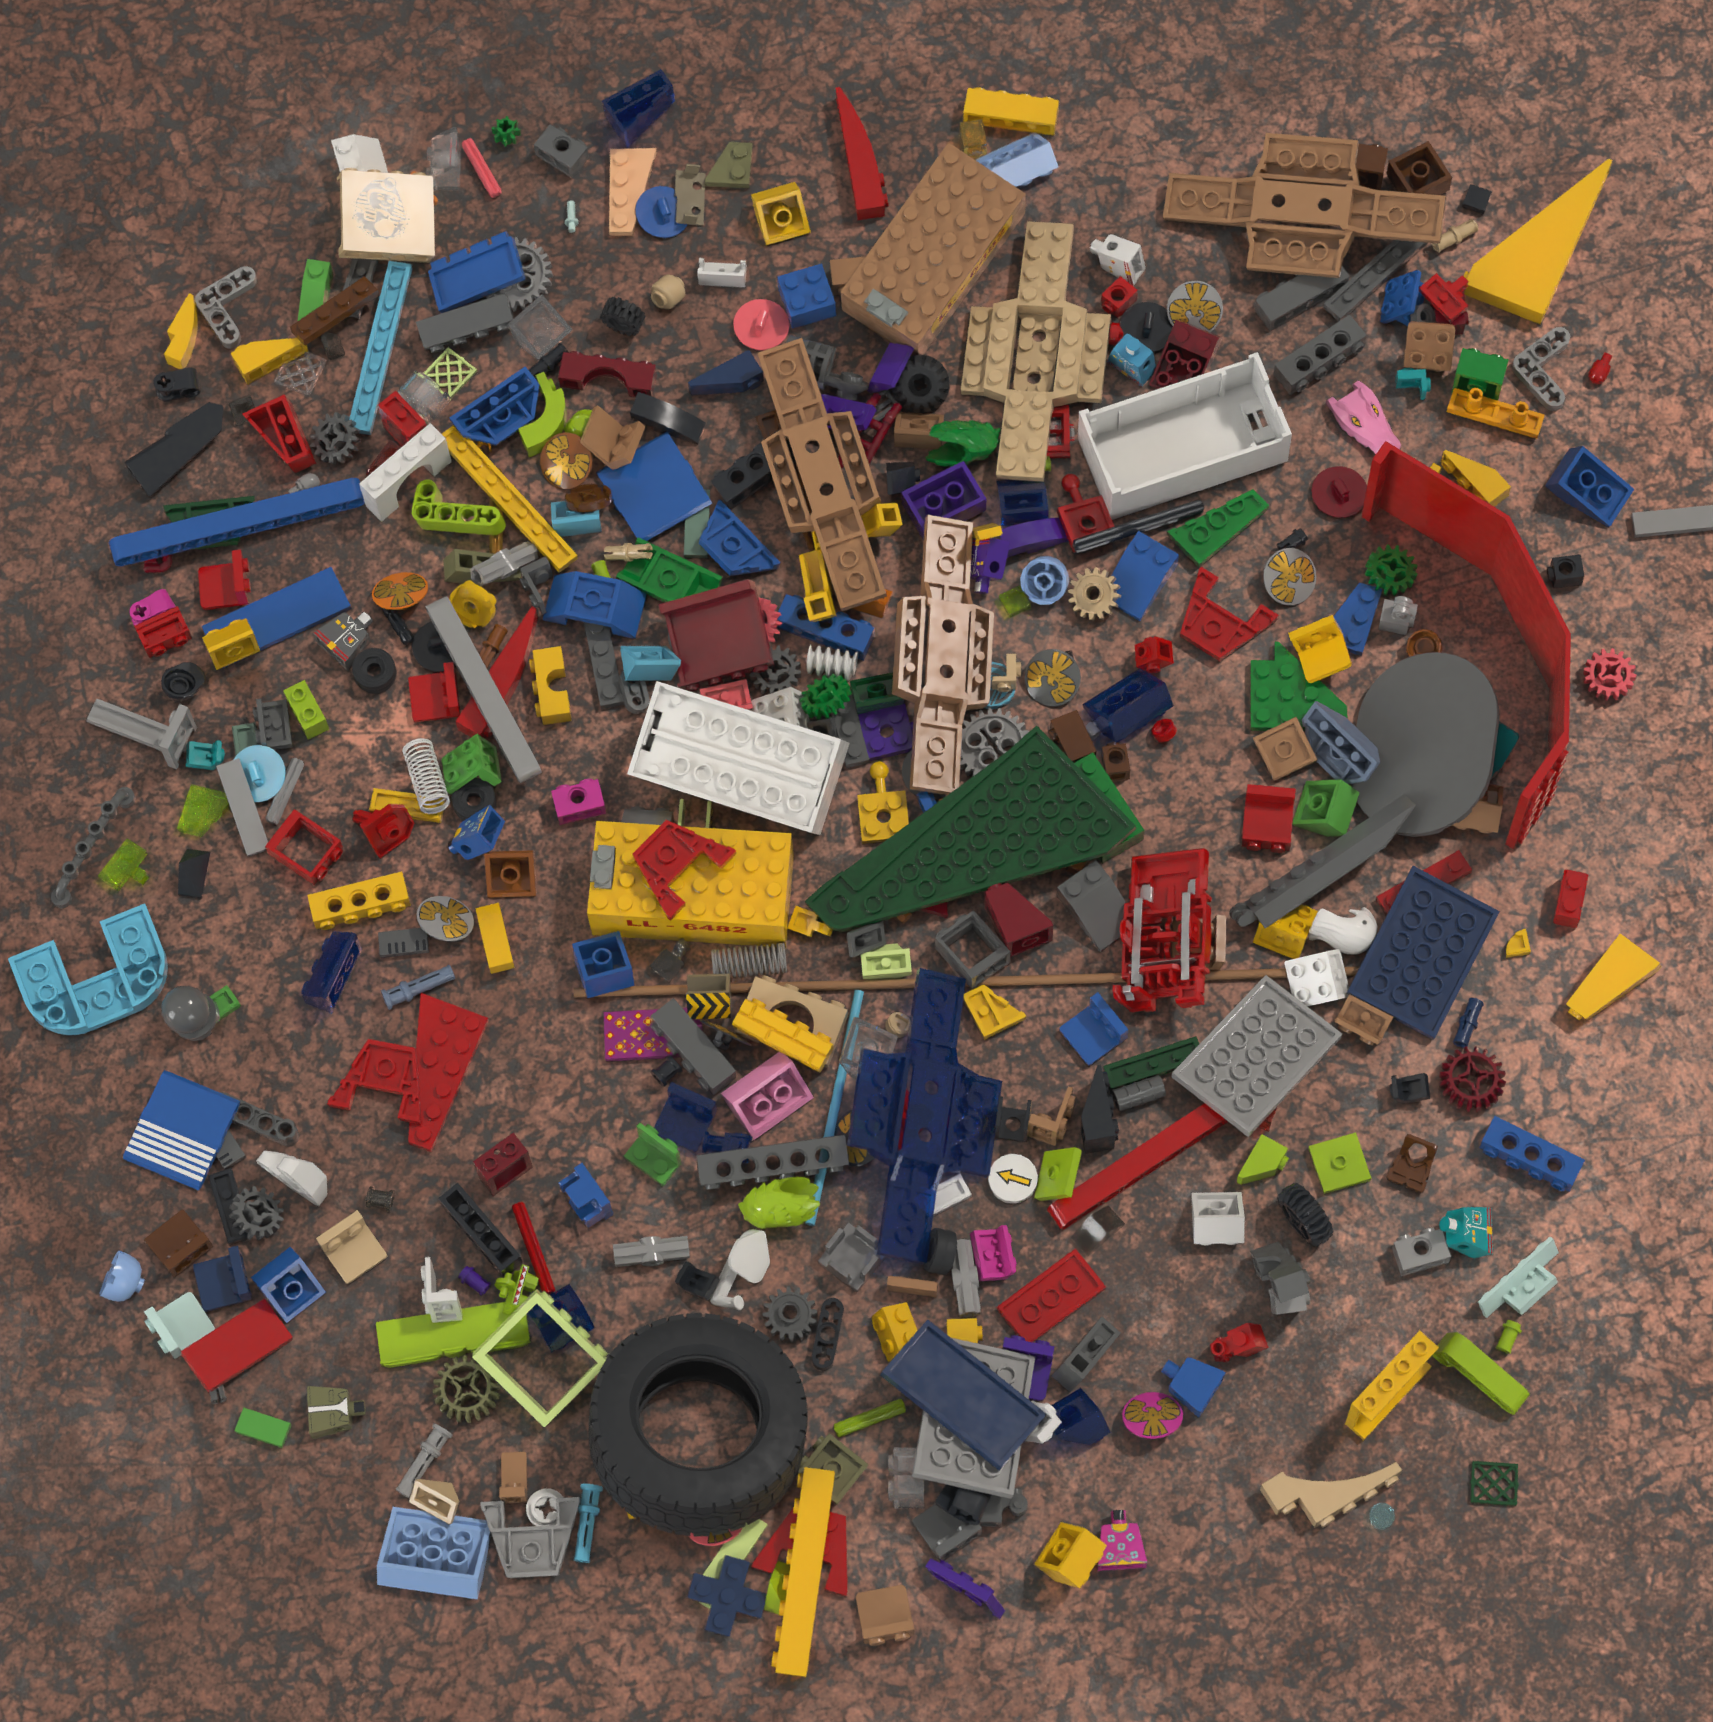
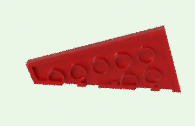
(444, 1052)

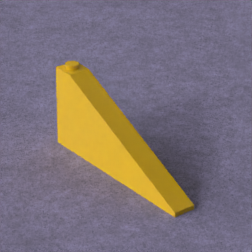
(1529, 264)

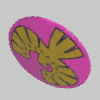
(1152, 1415)

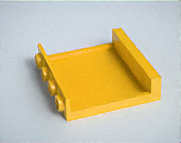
(1391, 1386)

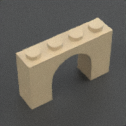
(827, 1017)

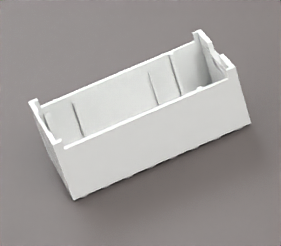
(1184, 437)

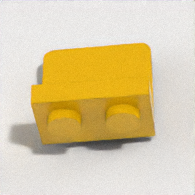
(1321, 649)

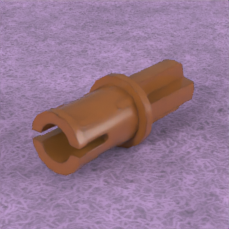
(492, 644)

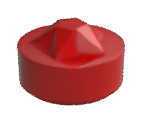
(1115, 334)
(1164, 730)

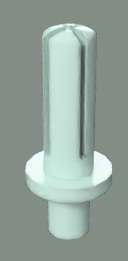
(571, 221)

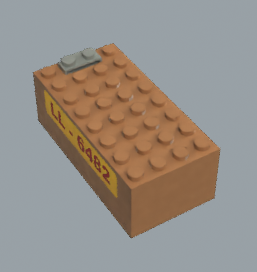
(933, 251)

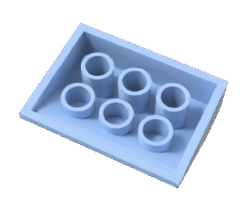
(432, 1555)

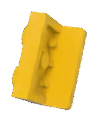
(894, 1328)

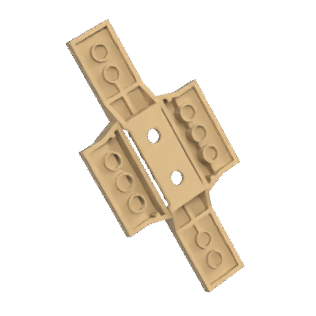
(1079, 360)

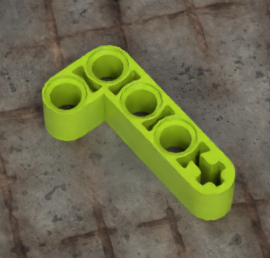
(486, 519)
(1482, 1371)

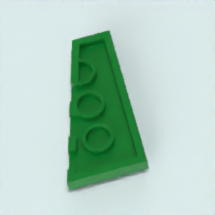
(1211, 532)

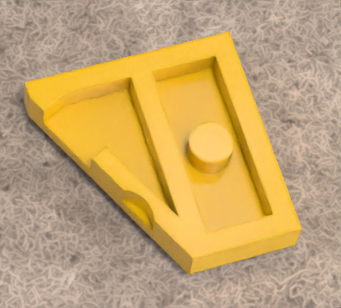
(991, 1011)

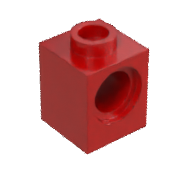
(1122, 289)

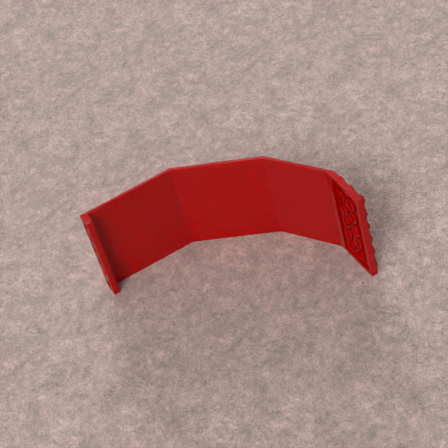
(1493, 545)

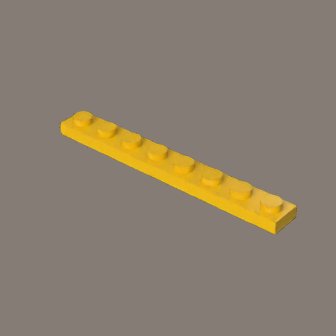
(509, 500)

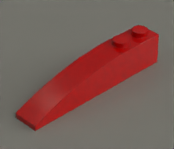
(861, 161)
(505, 673)

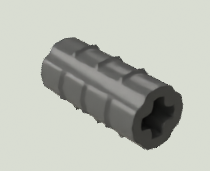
(1138, 1093)

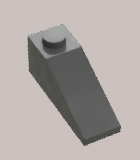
(1086, 1354)

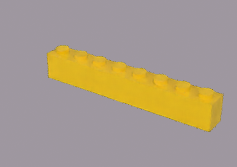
(805, 1572)

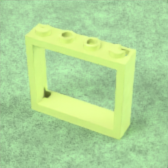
(562, 1318)

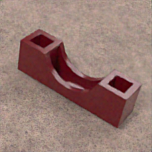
(580, 369)

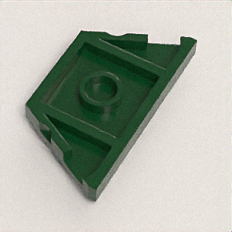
(184, 511)

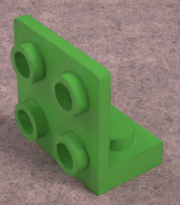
(470, 760)
(654, 1155)

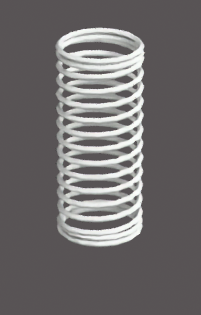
(430, 797)

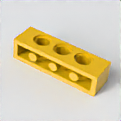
(346, 895)

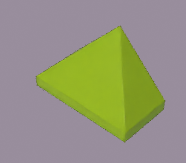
(775, 1592)

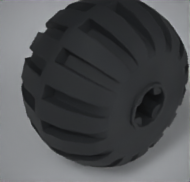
(926, 398)

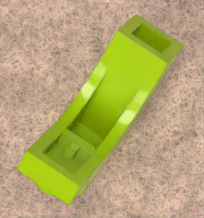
(551, 421)

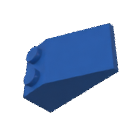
(1589, 485)
(1142, 574)

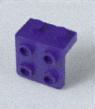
(1042, 1366)

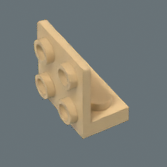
(351, 1247)

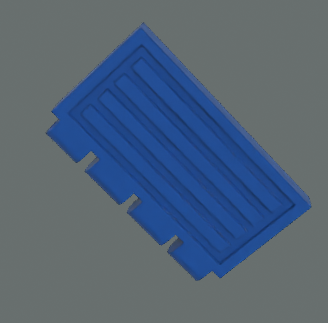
(475, 273)

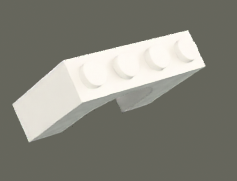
(381, 486)

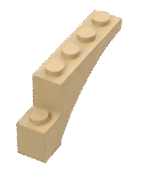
(1325, 1498)

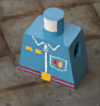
(1130, 357)

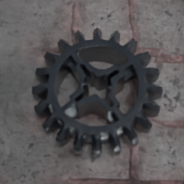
(1305, 1214)

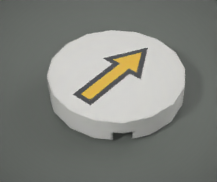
(1013, 1178)

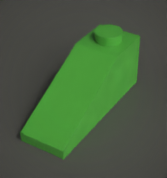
(315, 286)

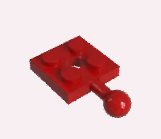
(1090, 509)

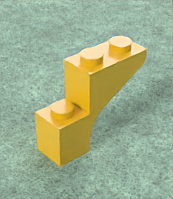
(878, 522)
(817, 586)

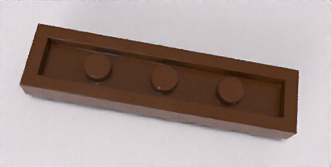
(334, 311)

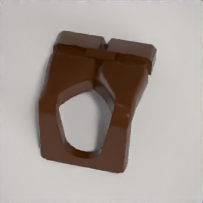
(1409, 1173)

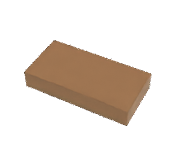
(912, 1286)

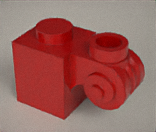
(1241, 1341)

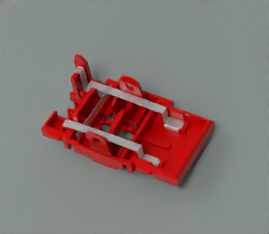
(1166, 888)

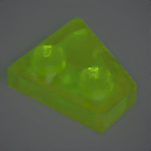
(201, 809)

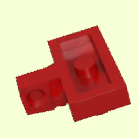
(1446, 296)

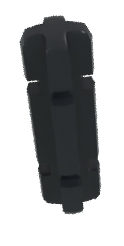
(399, 626)

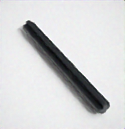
(1142, 524)

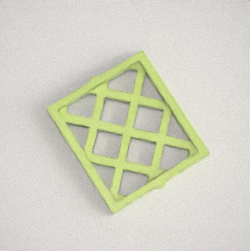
(460, 384)

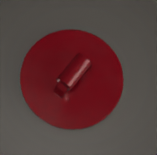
(1339, 492)

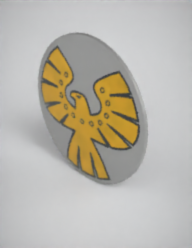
(1195, 304)
(1289, 576)
(445, 918)

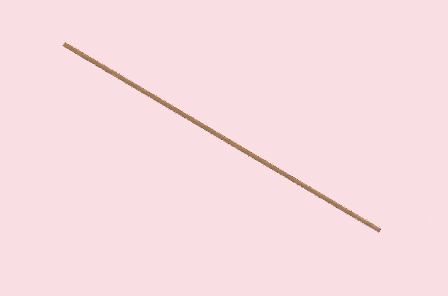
(910, 983)

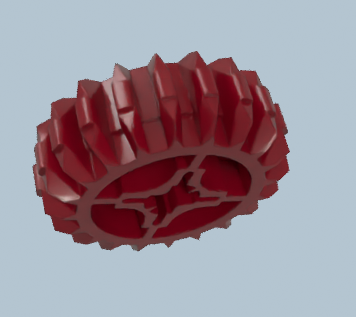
(1491, 1073)

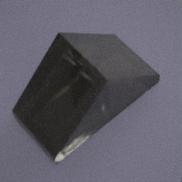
(1097, 1230)

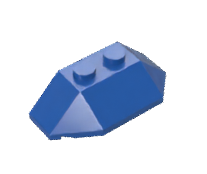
(499, 410)

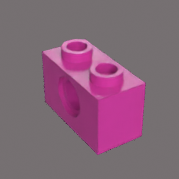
(591, 805)

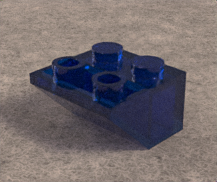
(1021, 501)

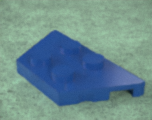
(734, 544)

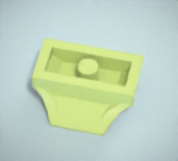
(886, 963)

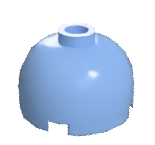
(1044, 580)
(122, 1278)

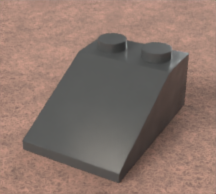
(1094, 904)

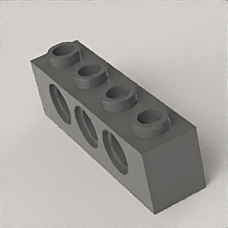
(1343, 331)

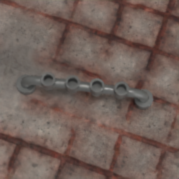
(124, 798)

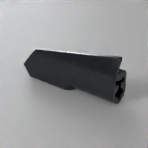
(179, 445)
(963, 1503)

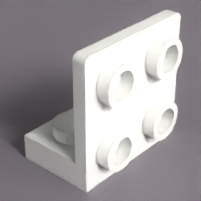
(782, 706)
(1317, 977)
(441, 1305)

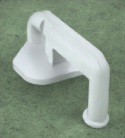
(749, 1260)

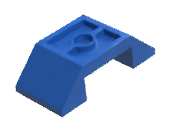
(595, 601)

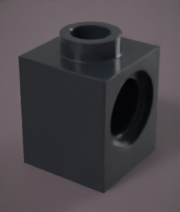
(1571, 563)

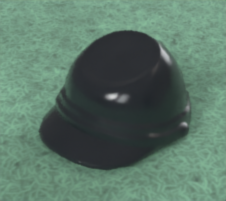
(182, 681)

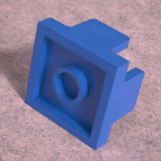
(586, 1196)

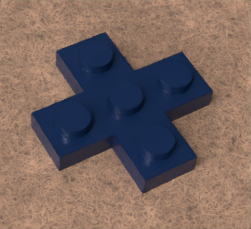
(726, 1595)

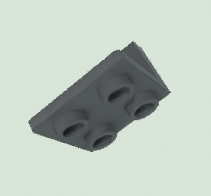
(944, 1532)

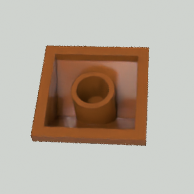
(510, 873)

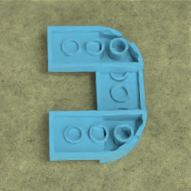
(105, 997)

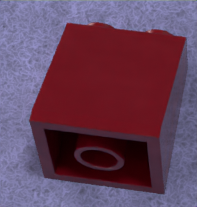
(1016, 919)

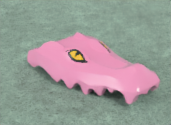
(1363, 418)

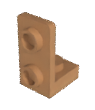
(513, 1477)

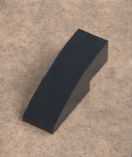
(667, 418)

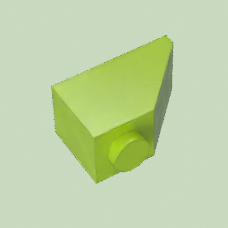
(1263, 1161)

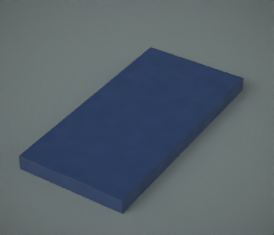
(963, 1394)

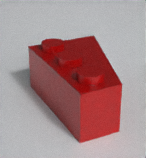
(282, 431)

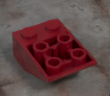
(1185, 355)

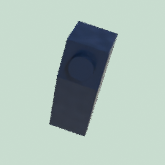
(730, 377)

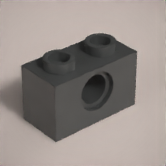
(566, 161)

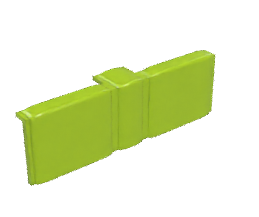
(420, 1341)

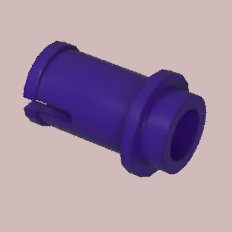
(474, 1280)

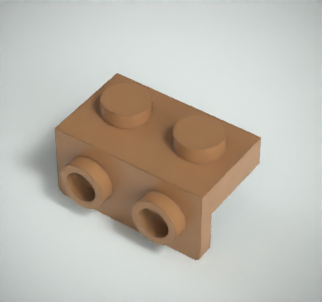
(1363, 1020)

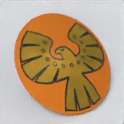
(400, 590)

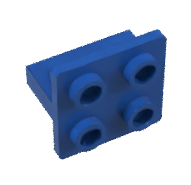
(1401, 298)

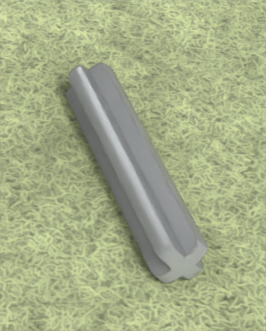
(282, 797)

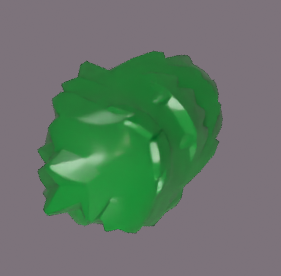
(964, 442)

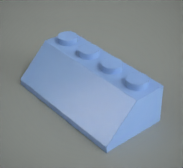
(1021, 160)

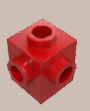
(1154, 654)

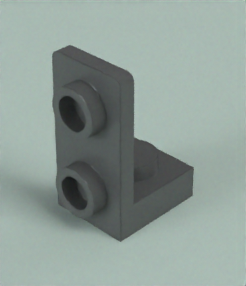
(533, 574)

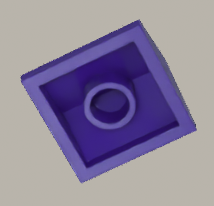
(890, 367)

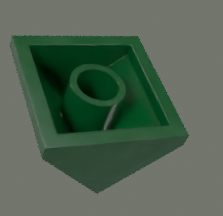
(874, 693)

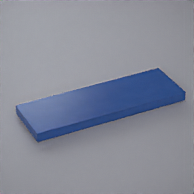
(290, 609)

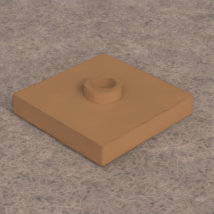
(1285, 749)

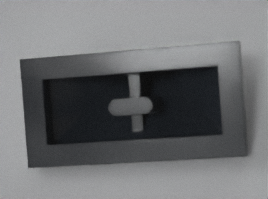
(193, 873)

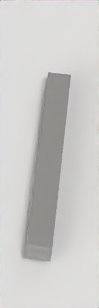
(483, 689)

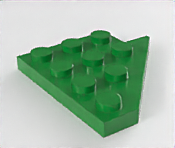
(1283, 693)

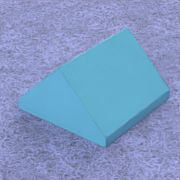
(571, 523)
(649, 663)

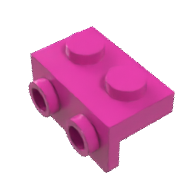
(993, 1253)

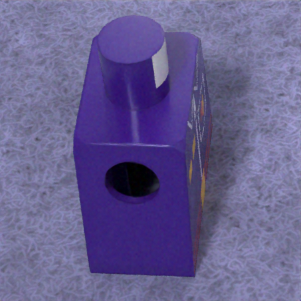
(987, 562)

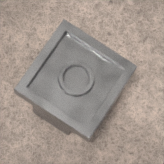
(852, 1256)

